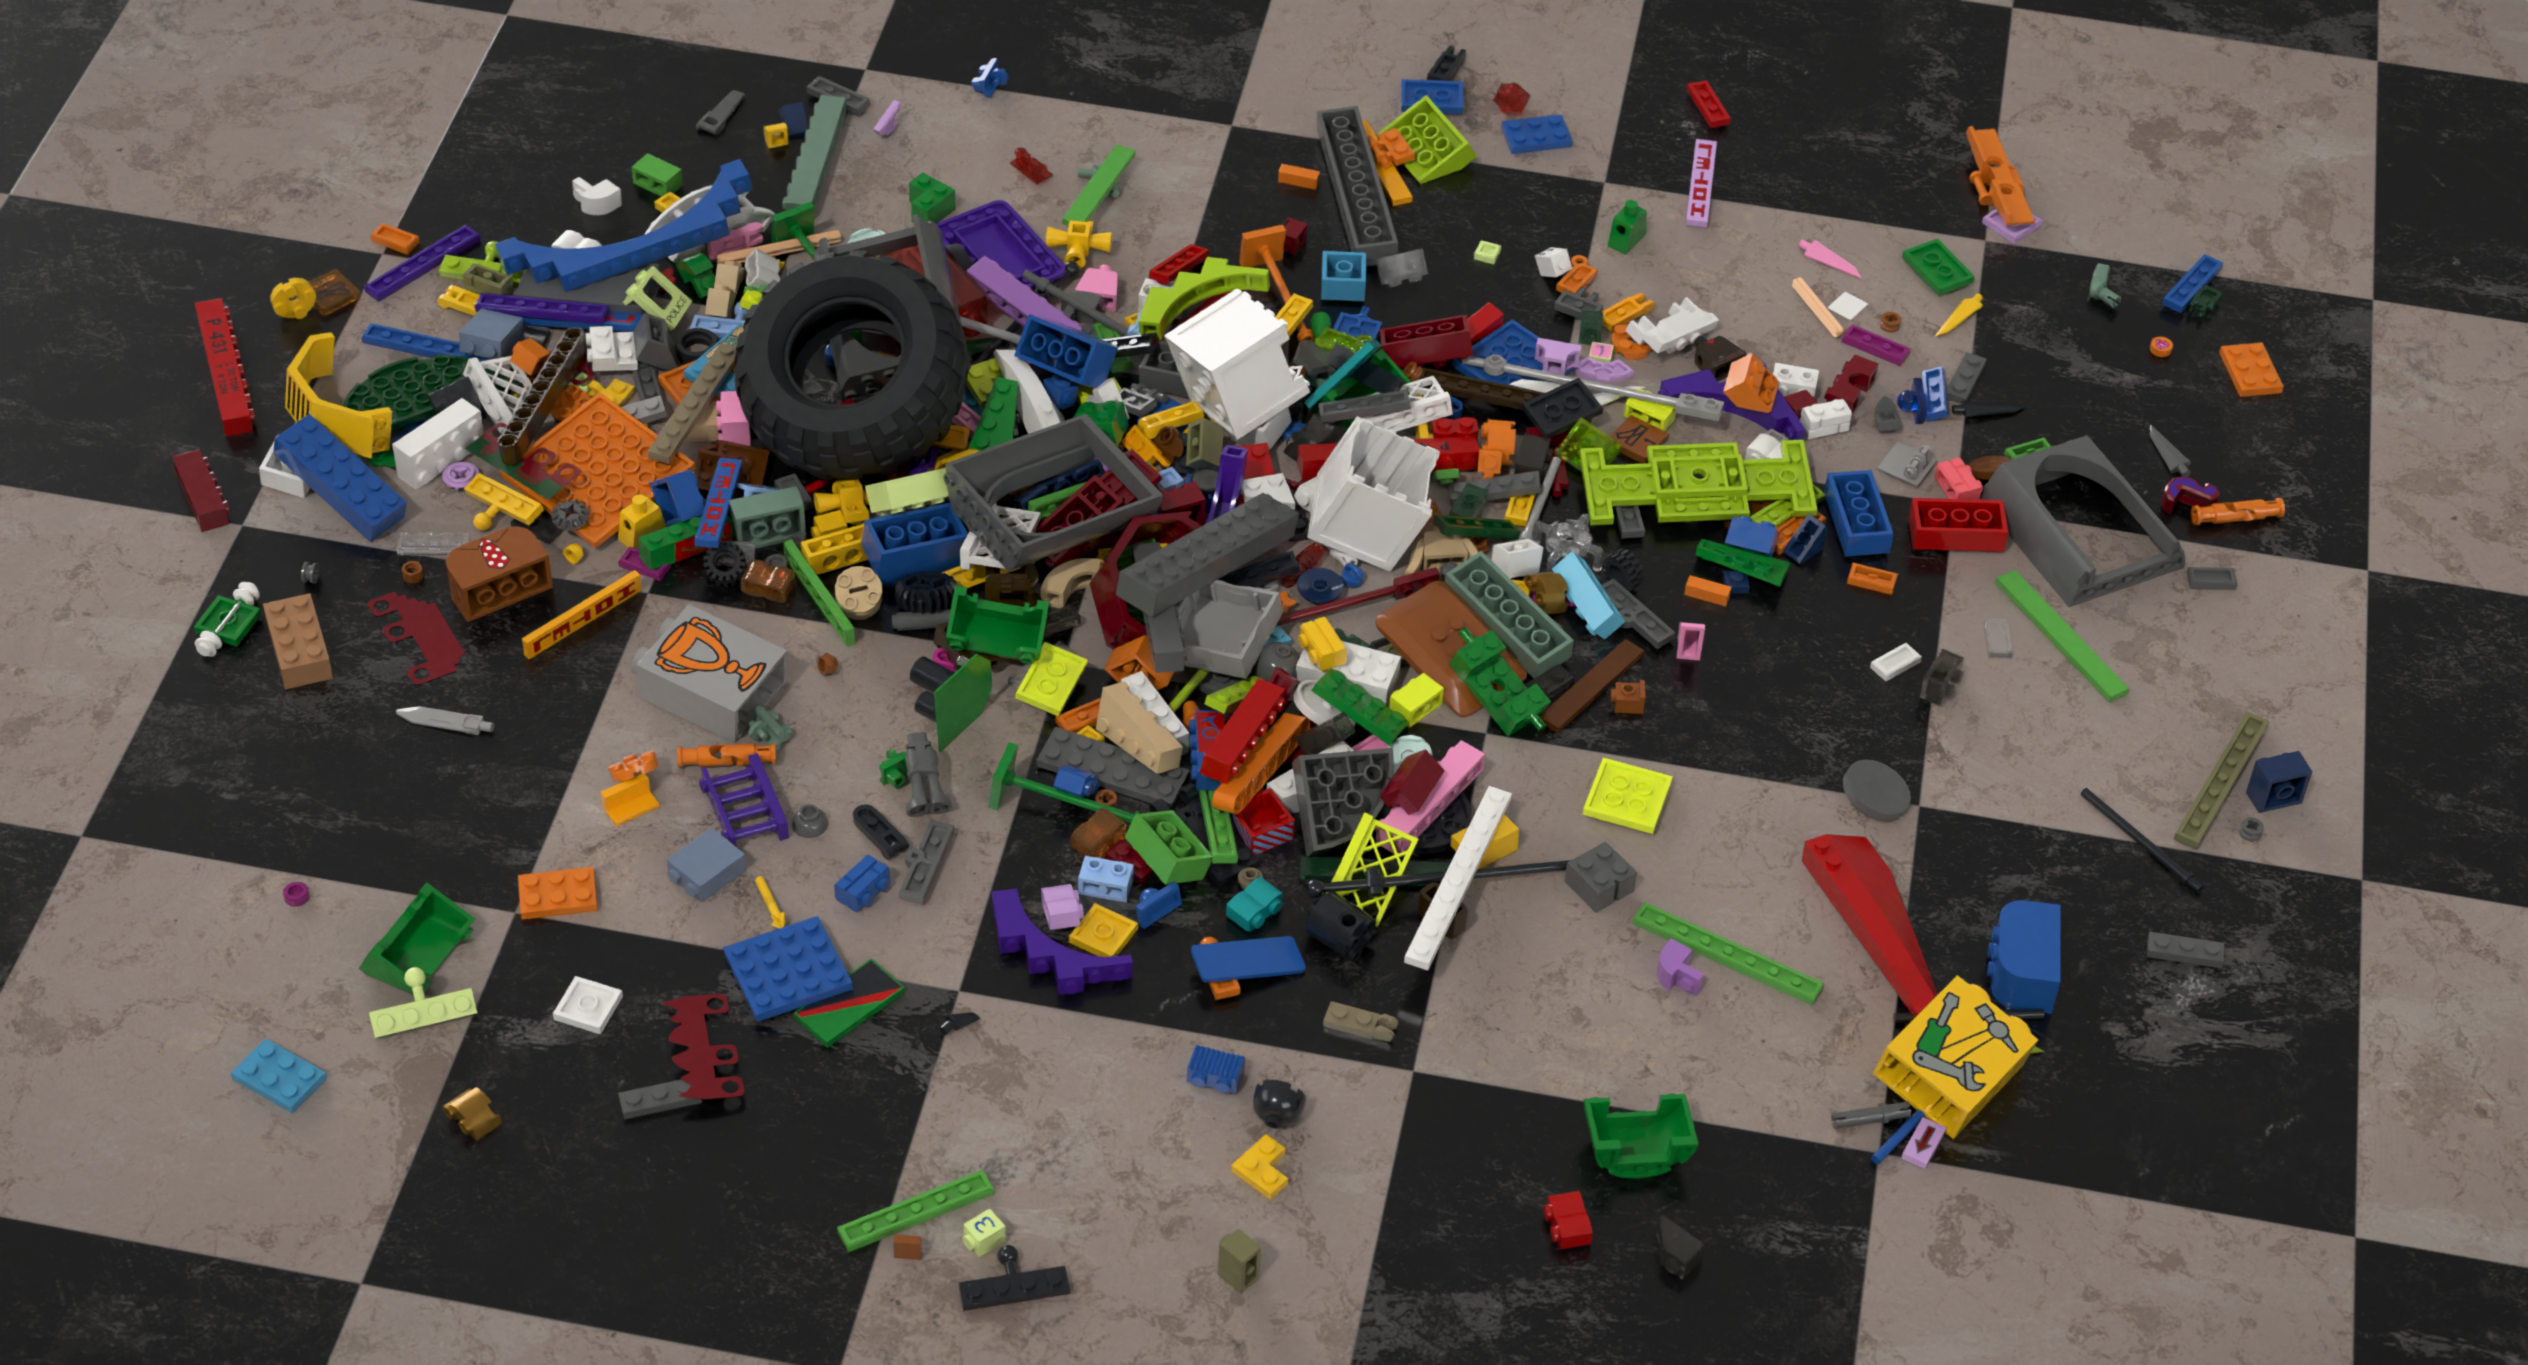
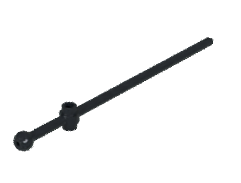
(1071, 271)
(1375, 882)

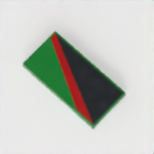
(842, 1013)

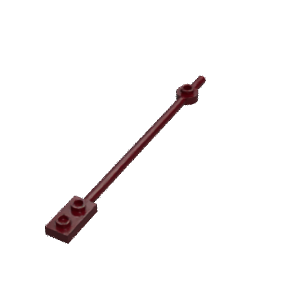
(1401, 588)

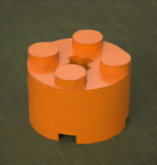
(1499, 436)

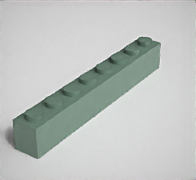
(816, 152)

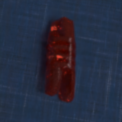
(1306, 560)

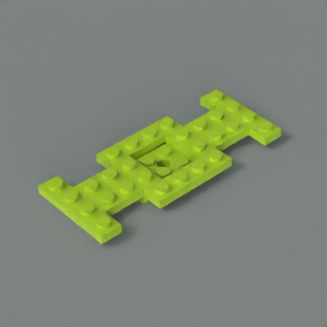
(1670, 482)

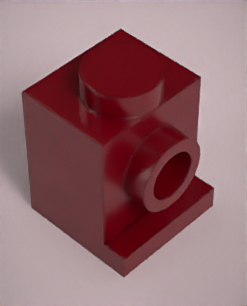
(1295, 235)

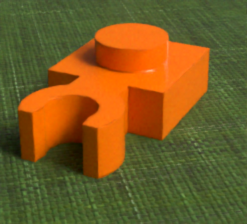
(1489, 462)

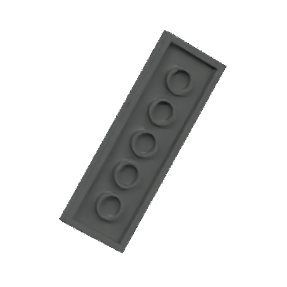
(1113, 766)

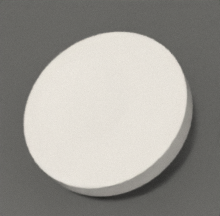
(1312, 705)

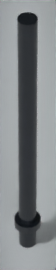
(2187, 878)

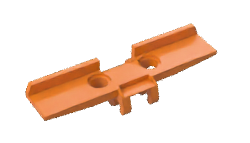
(2004, 181)

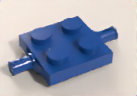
(1358, 324)

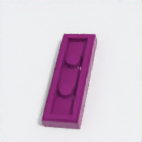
(1876, 345)

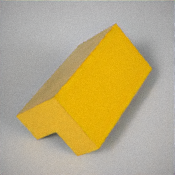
(1502, 844)

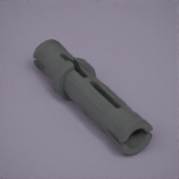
(1870, 1115)

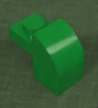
(698, 272)

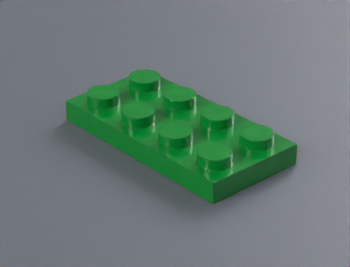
(1360, 706)

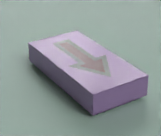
(1923, 1143)

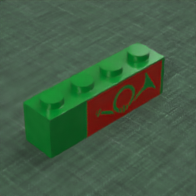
(675, 543)

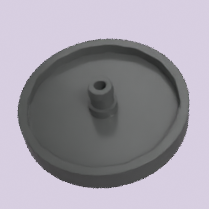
(1876, 790)

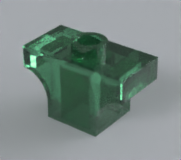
(1470, 502)

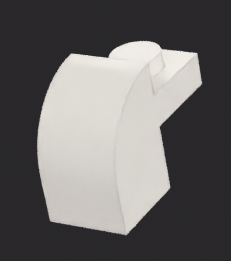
(598, 199)

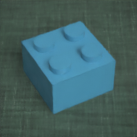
(1343, 276)

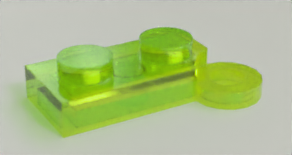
(1329, 337)

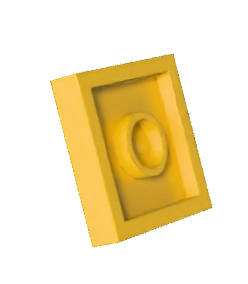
(1103, 932)

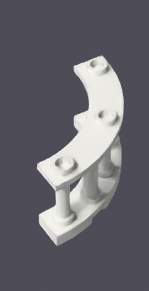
(748, 214)

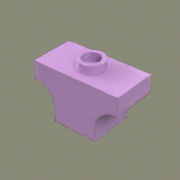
(1557, 356)

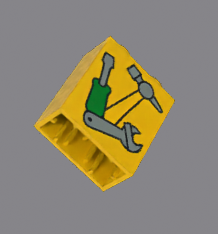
(1955, 1055)

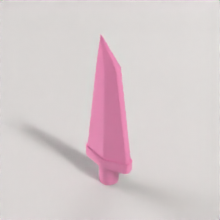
(1824, 255)

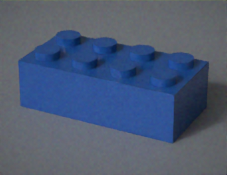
(1858, 513)

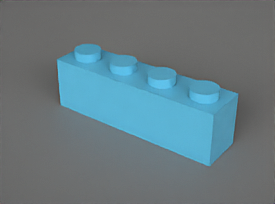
(1589, 596)

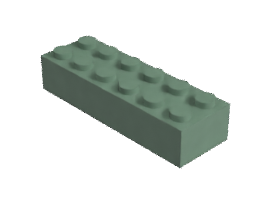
(1511, 614)

